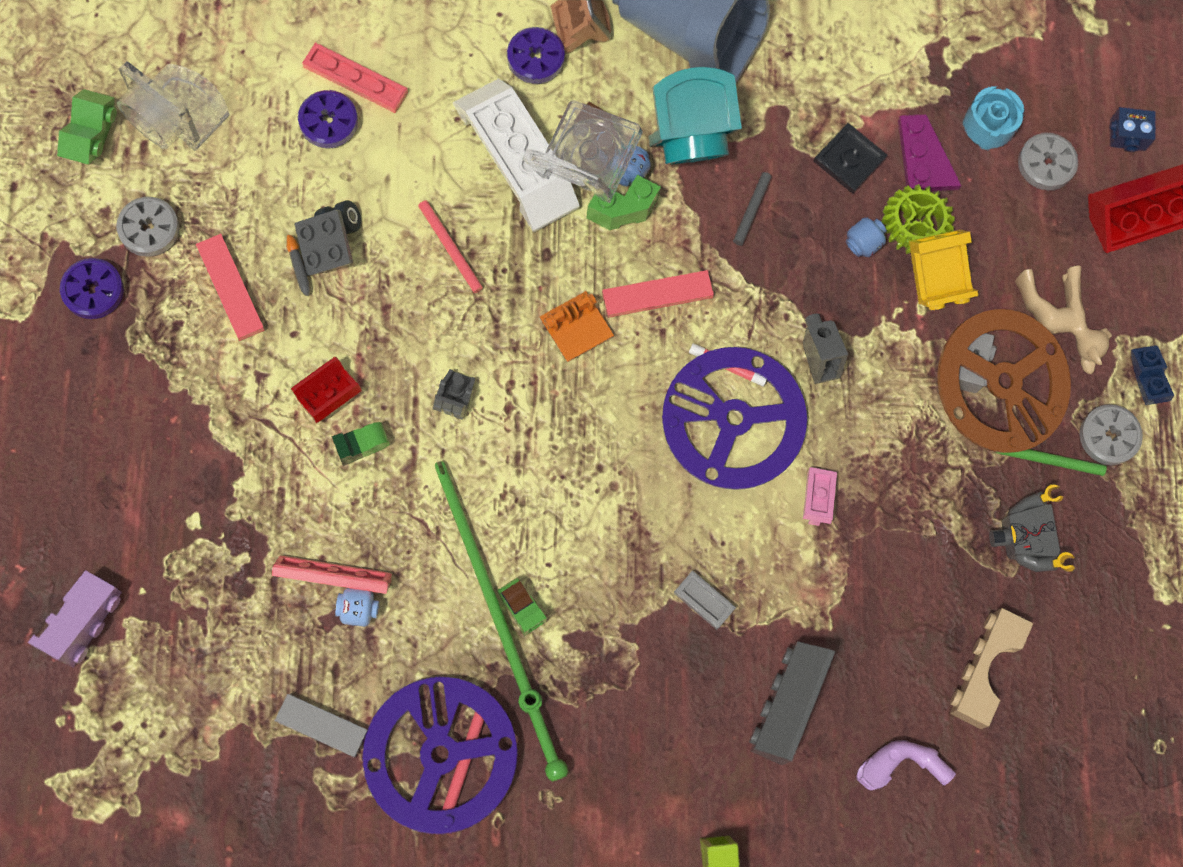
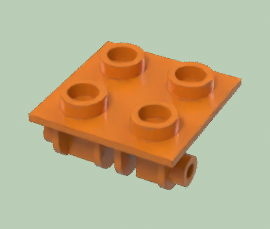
(576, 326)

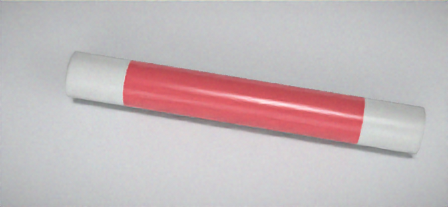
(697, 350)

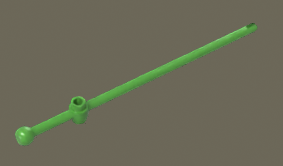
(556, 768)

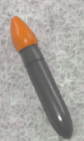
(298, 266)

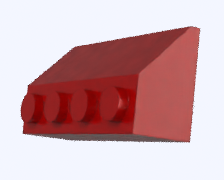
(1138, 209)

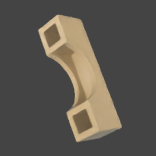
(975, 699)

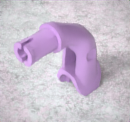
(876, 770)

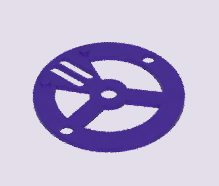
(792, 411)
(416, 814)

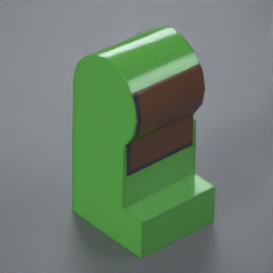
(521, 606)

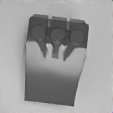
(454, 394)

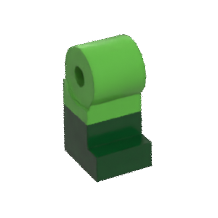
(360, 442)

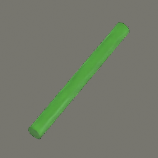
(1059, 461)

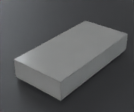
(704, 600)

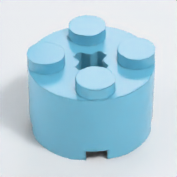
(993, 117)

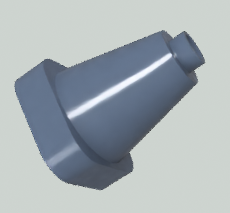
(703, 31)

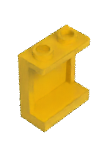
(942, 269)

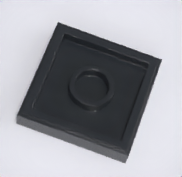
(850, 158)

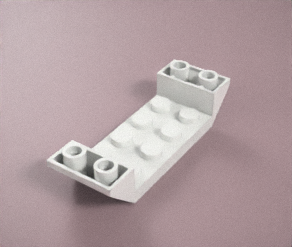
(506, 134)

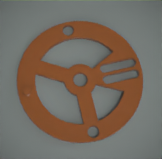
(956, 354)

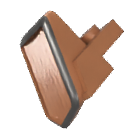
(580, 21)

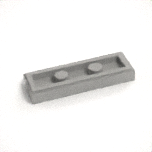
(321, 725)

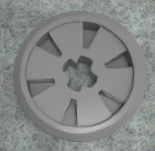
(1052, 175)
(152, 241)
(1121, 423)

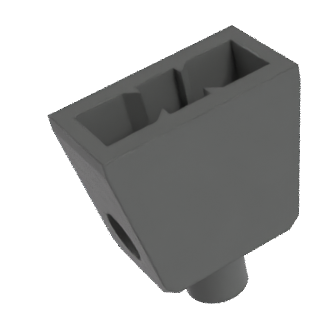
(824, 349)

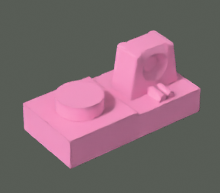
(819, 496)

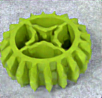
(909, 202)

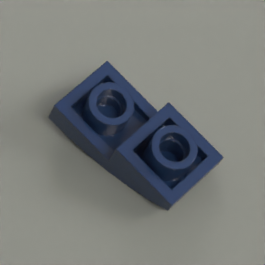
(1150, 375)

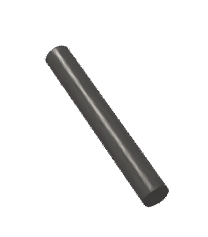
(752, 208)

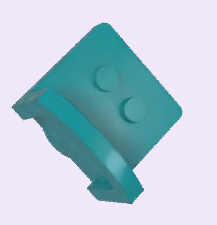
(695, 114)

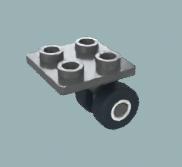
(325, 238)

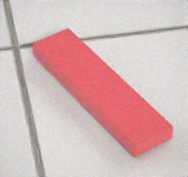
(355, 77)
(230, 287)
(657, 293)
(332, 574)

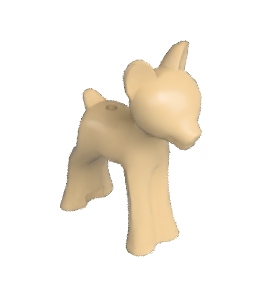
(1090, 343)

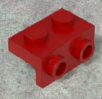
(325, 389)

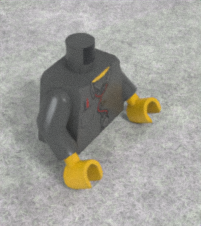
(1032, 535)

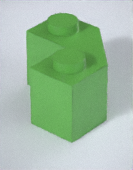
(89, 126)
(625, 209)

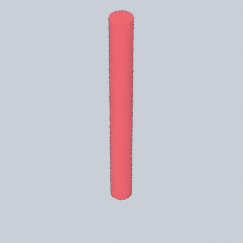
(450, 246)
(463, 765)

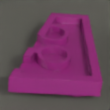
(924, 156)

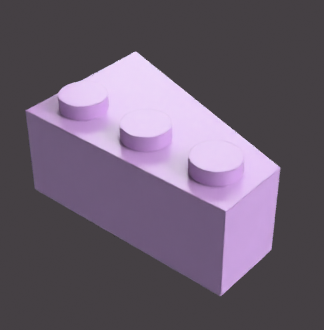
(78, 619)

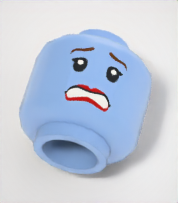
(356, 607)

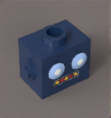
(1132, 129)

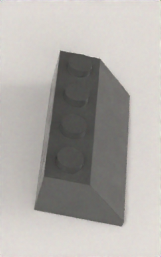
(791, 703)

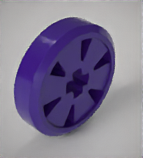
(535, 69)
(318, 130)
(76, 282)

